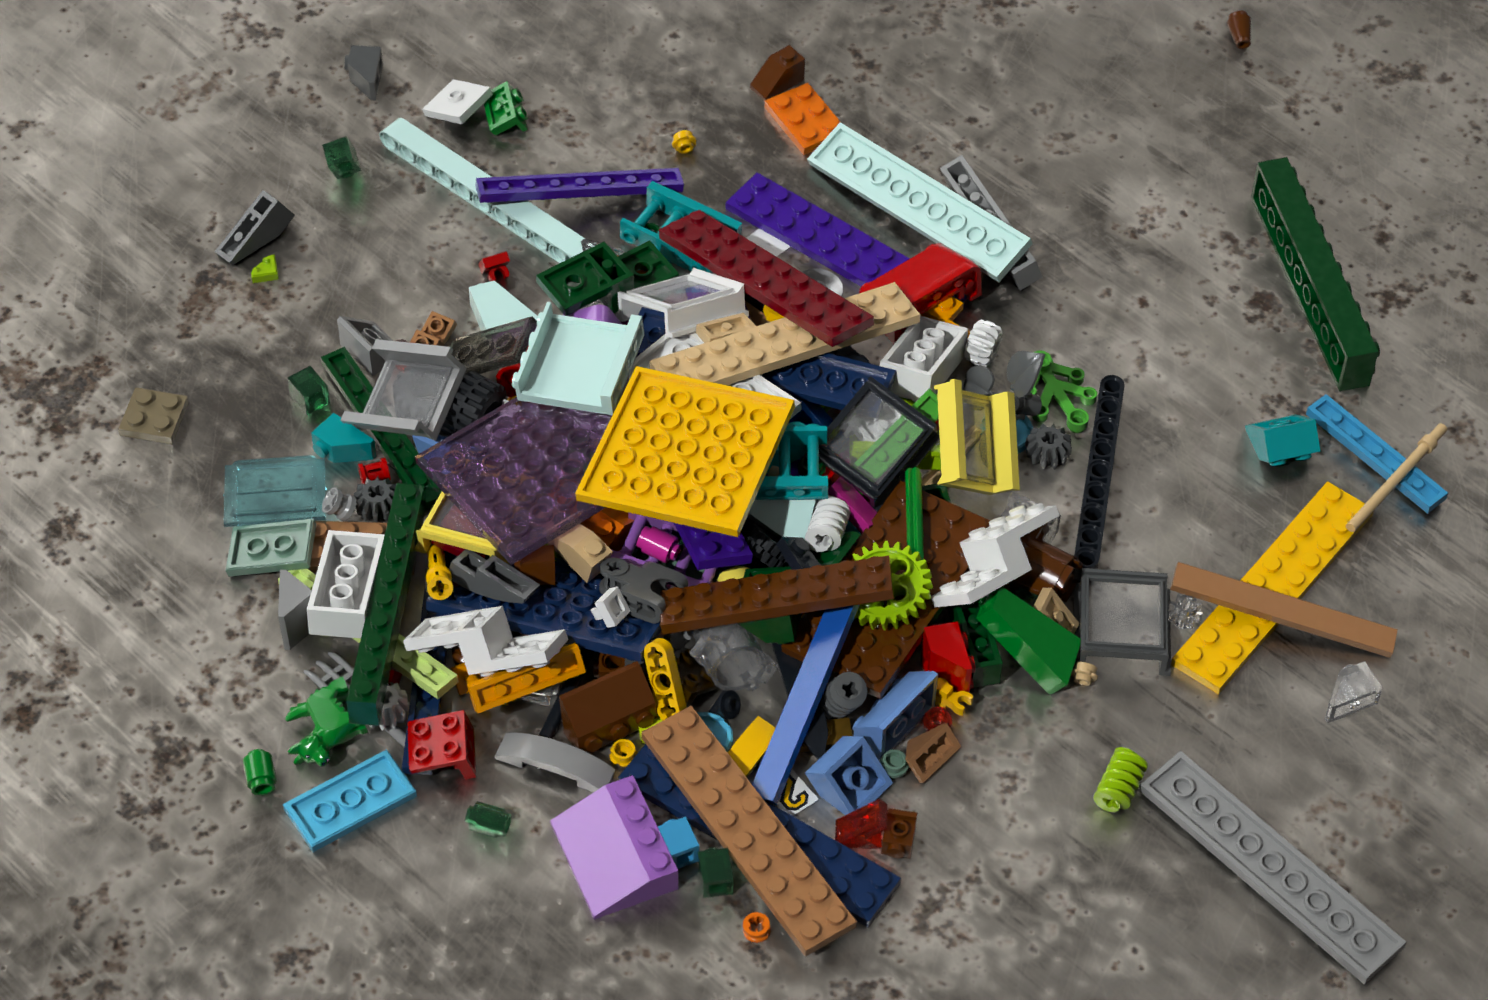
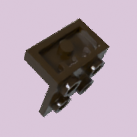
(692, 677)

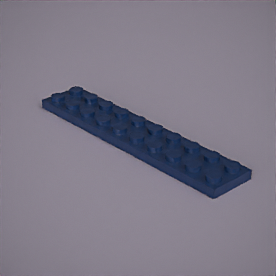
(819, 380)
(854, 879)

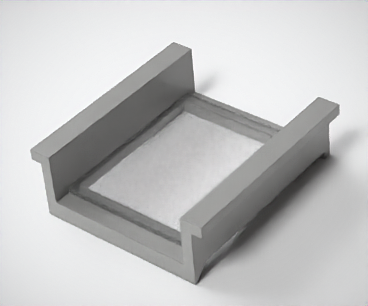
(411, 390)

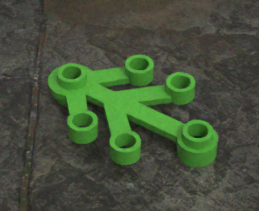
(1076, 418)

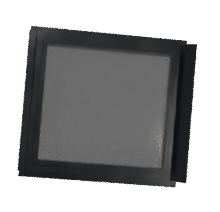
(876, 441)

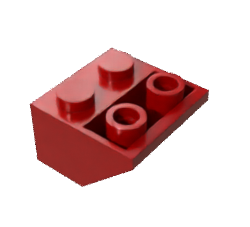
(946, 654)

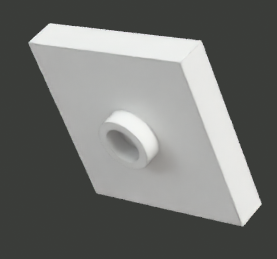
(457, 101)

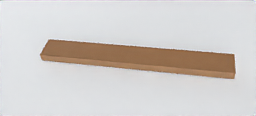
(1284, 609)

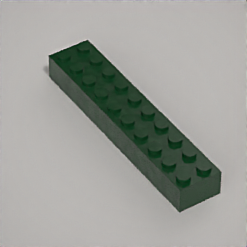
(1314, 274)

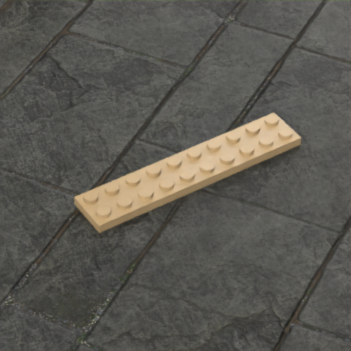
(783, 342)

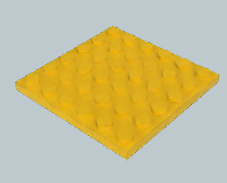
(686, 451)

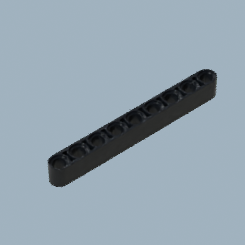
(1099, 473)

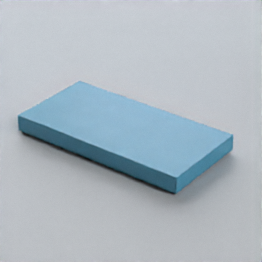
(349, 800)

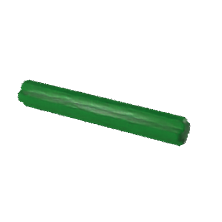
(914, 512)

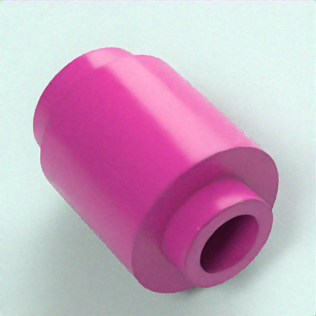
(658, 544)

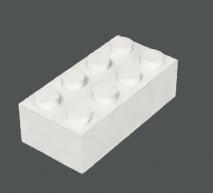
(925, 356)
(344, 584)

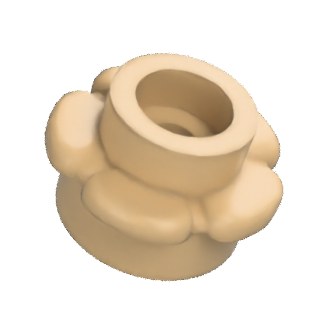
(1084, 673)

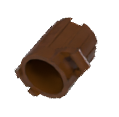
(1049, 566)

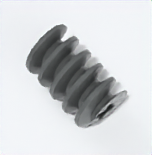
(843, 695)

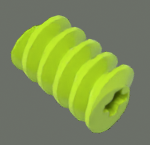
(1120, 780)

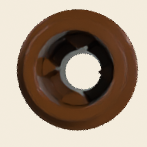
(1240, 28)

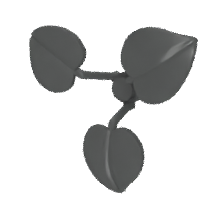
(1021, 372)

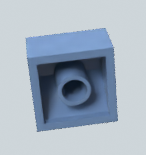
(849, 775)

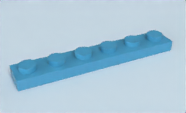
(1375, 452)

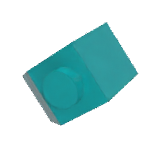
(342, 442)

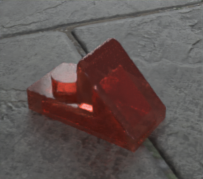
(863, 826)

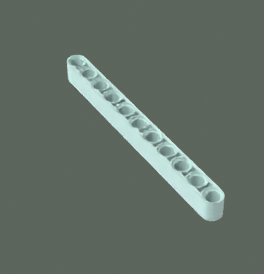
(460, 178)

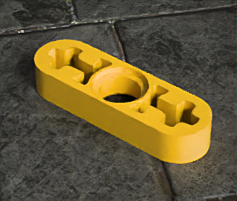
(670, 669)

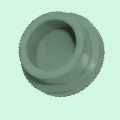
(894, 763)

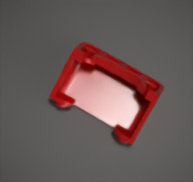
(931, 279)

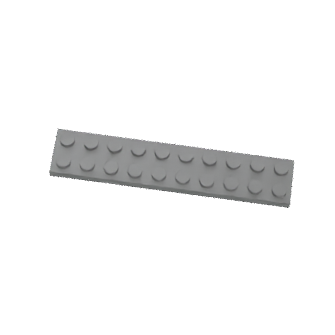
(1273, 867)

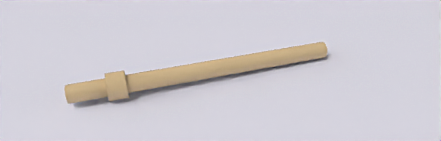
(1425, 446)

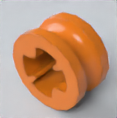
(756, 918)

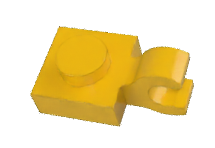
(947, 698)

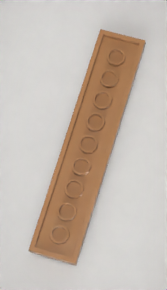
(749, 830)

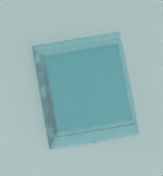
(274, 490)

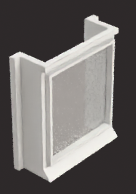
(686, 300)

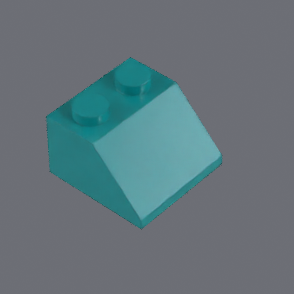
(1284, 438)

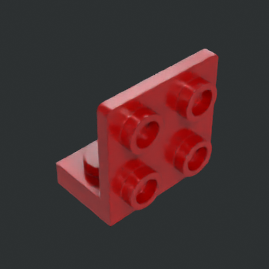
(442, 743)

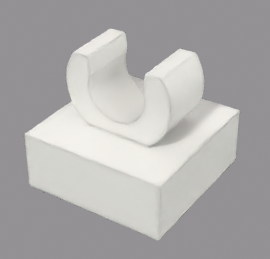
(611, 607)

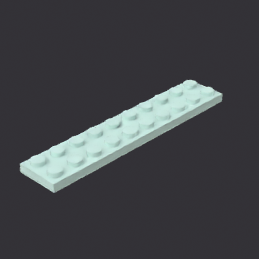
(919, 201)

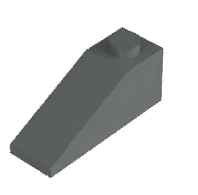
(257, 227)

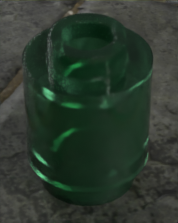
(488, 819)

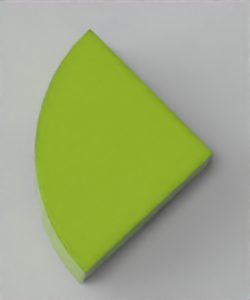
(265, 270)

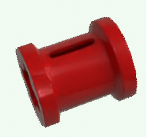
(373, 470)

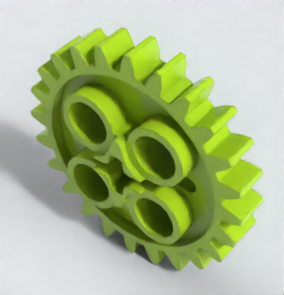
(912, 584)

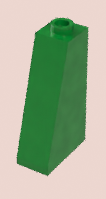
(1031, 638)

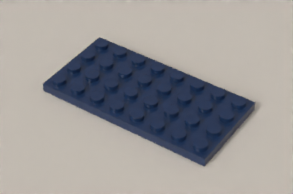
(561, 607)

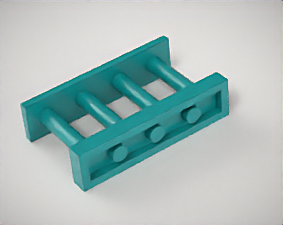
(676, 206)
(797, 487)

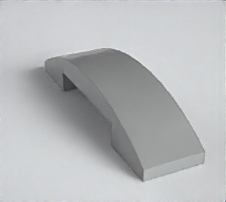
(555, 757)

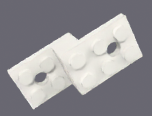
(994, 555)
(486, 641)

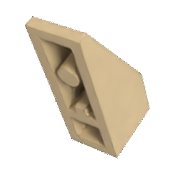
(582, 551)

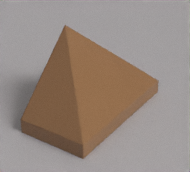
(930, 751)

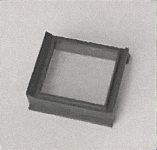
(1123, 616)

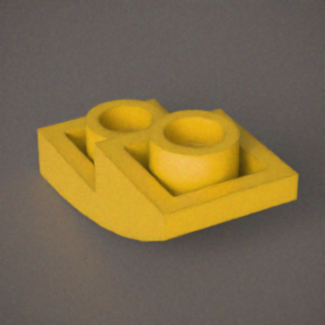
(751, 745)

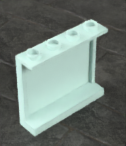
(577, 362)

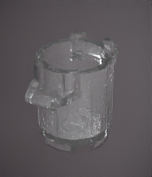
(732, 657)

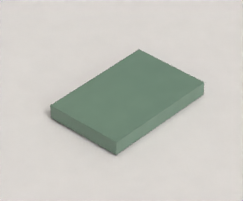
(271, 547)

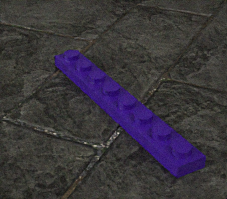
(575, 185)

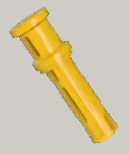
(436, 567)

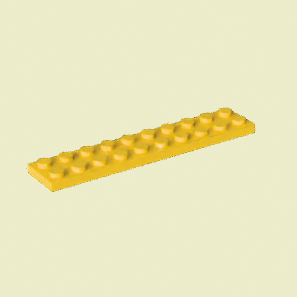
(1287, 567)

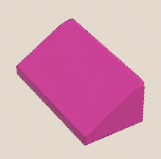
(861, 511)

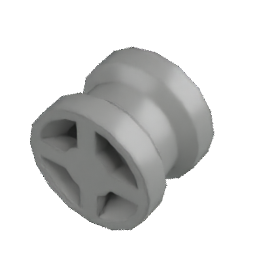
(339, 504)

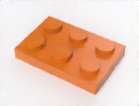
(802, 117)

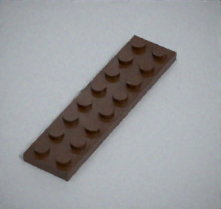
(777, 594)

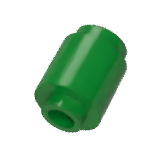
(259, 772)

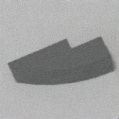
(491, 578)

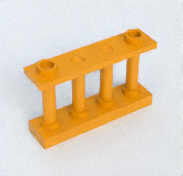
(506, 686)

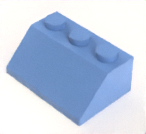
(898, 711)

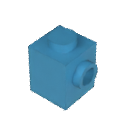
(680, 841)

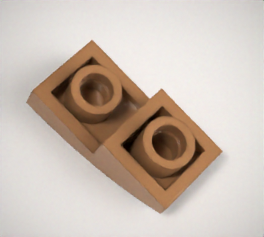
(435, 330)

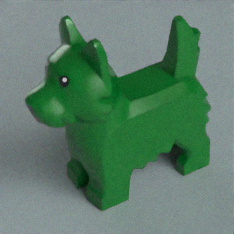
(330, 722)

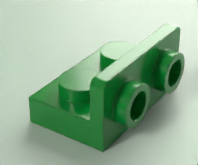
(505, 109)

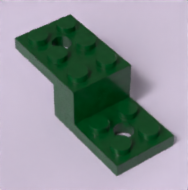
(603, 276)

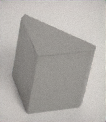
(358, 338)
(292, 609)

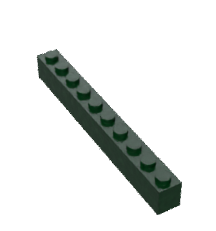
(386, 606)

